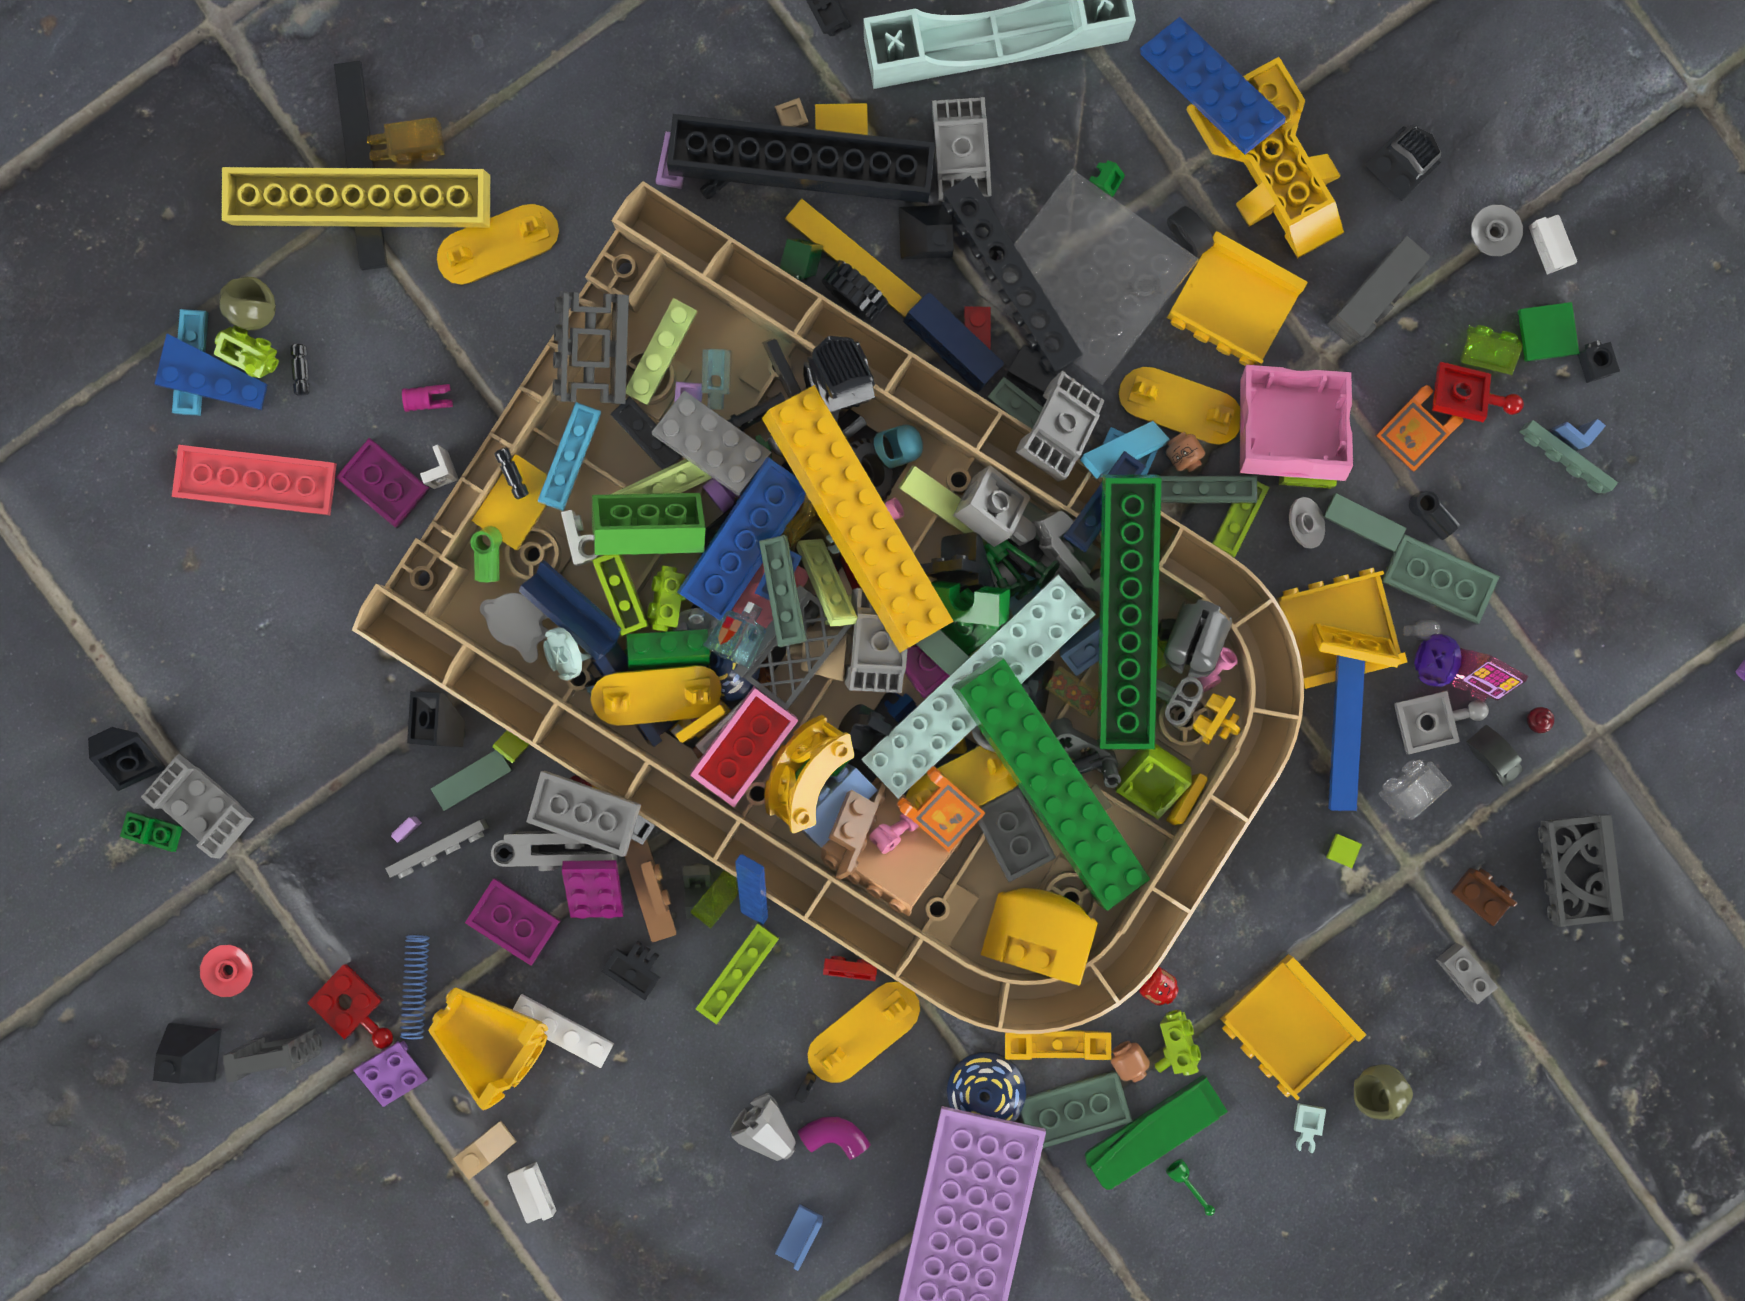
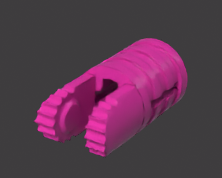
(421, 398)

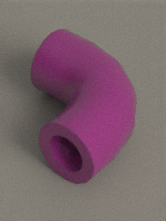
(835, 1131)

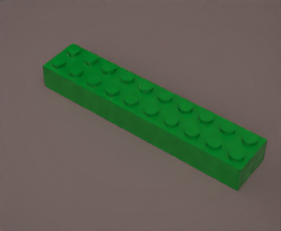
(1128, 611)
(1051, 782)

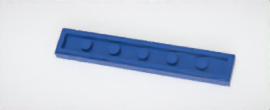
(1346, 734)
(752, 889)

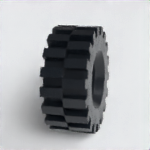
(855, 291)

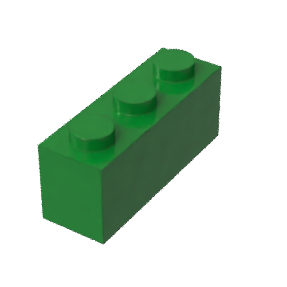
(667, 649)

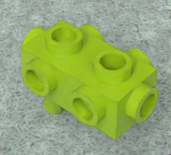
(255, 355)
(666, 601)
(1179, 1048)

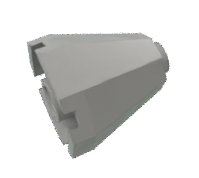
(764, 1129)

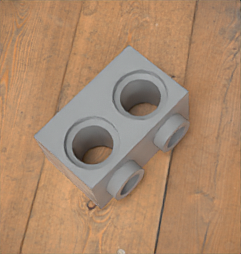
(1466, 973)

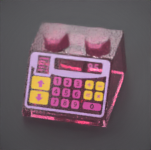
(1486, 676)

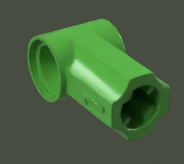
(486, 557)

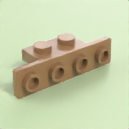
(852, 826)
(649, 890)

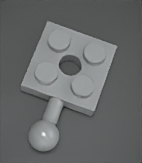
(1444, 727)

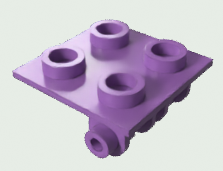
(390, 1073)

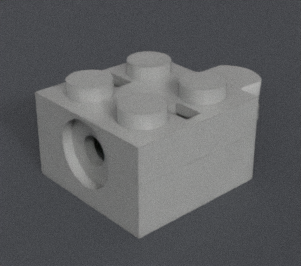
(995, 509)

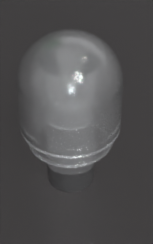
(1422, 629)

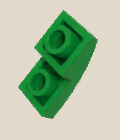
(151, 831)

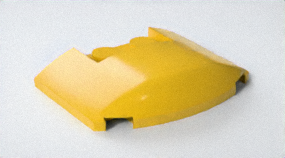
(1040, 933)

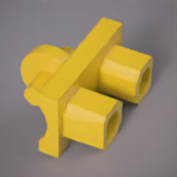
(1221, 707)

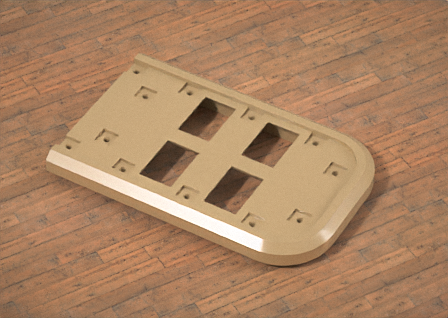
(738, 307)

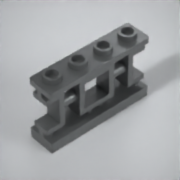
(612, 348)

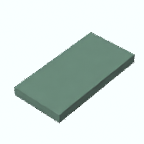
(1440, 579)
(1078, 1108)

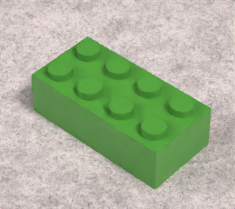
(648, 523)

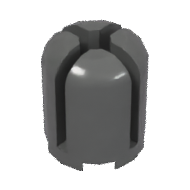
(1191, 620)

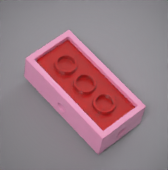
(743, 746)

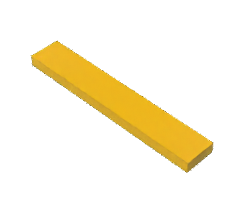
(841, 247)

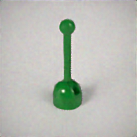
(1179, 1172)

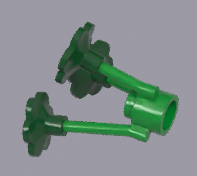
(1023, 586)

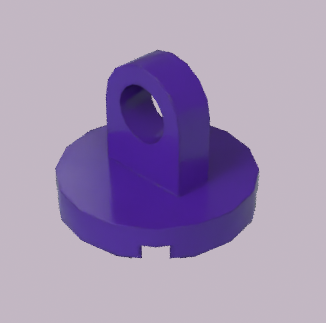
(1438, 660)

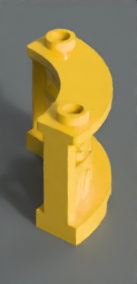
(797, 799)

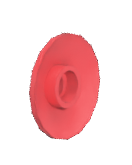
(214, 974)

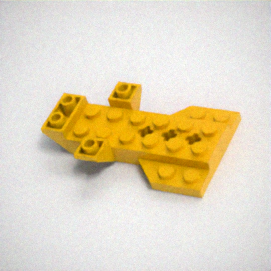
(1289, 180)

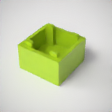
(1154, 780)

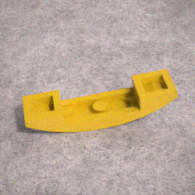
(1059, 1044)

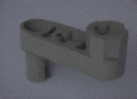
(1074, 741)

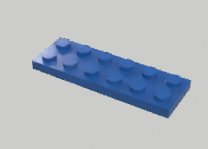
(1212, 85)
(735, 549)

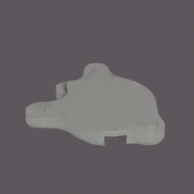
(515, 623)

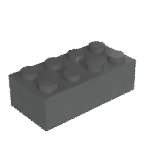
(1383, 286)

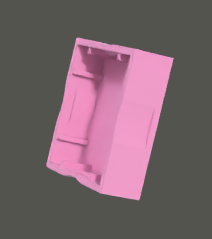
(1295, 423)

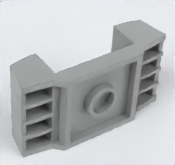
(961, 143)
(1061, 427)
(1076, 573)
(874, 658)
(198, 806)

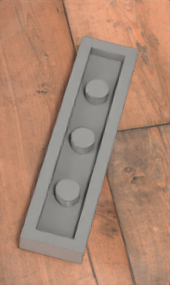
(428, 855)

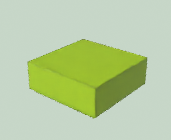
(510, 746)
(1343, 850)

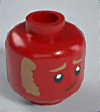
(1160, 987)

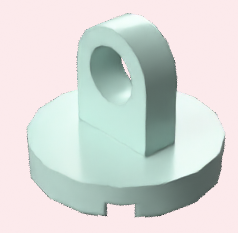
(563, 653)

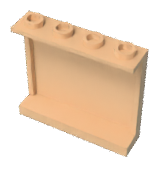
(901, 873)

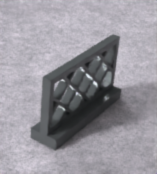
(770, 642)

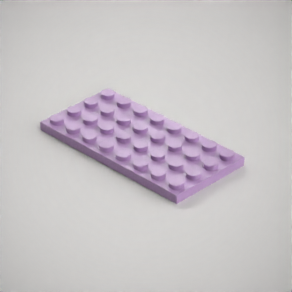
(972, 1209)

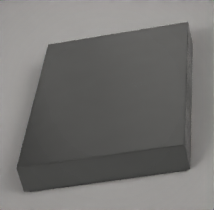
(1014, 834)

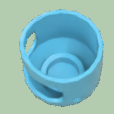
(905, 443)

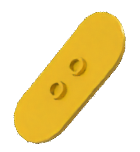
(509, 241)
(1180, 405)
(656, 695)
(976, 774)
(863, 1032)

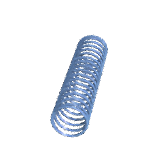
(421, 940)

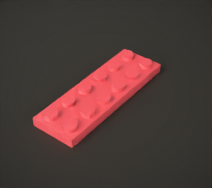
(254, 480)

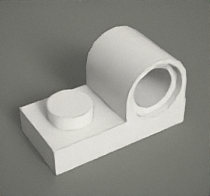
(573, 526)

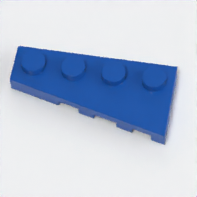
(201, 374)

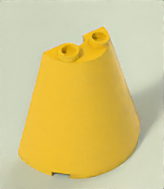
(487, 1044)

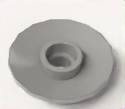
(1507, 225)
(1307, 522)

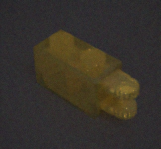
(409, 141)

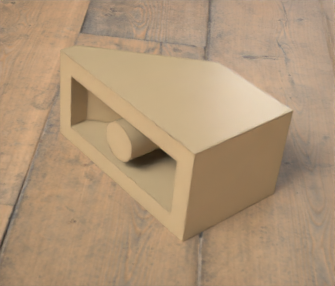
(484, 1150)

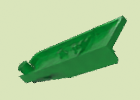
(1155, 1133)

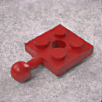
(1477, 388)
(363, 1003)

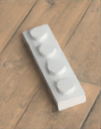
(567, 1032)

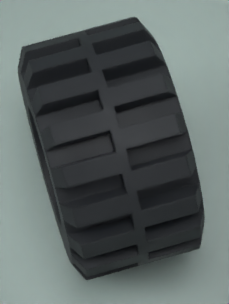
(874, 467)

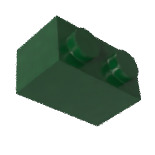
(801, 258)

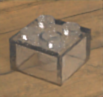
(1414, 788)

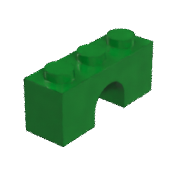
(989, 605)

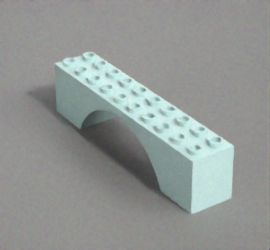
(926, 45)
(943, 719)

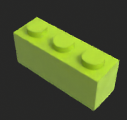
(621, 593)

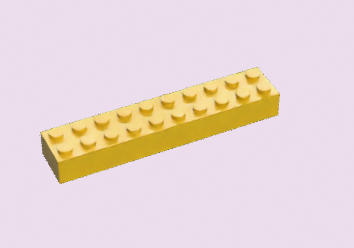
(856, 518)

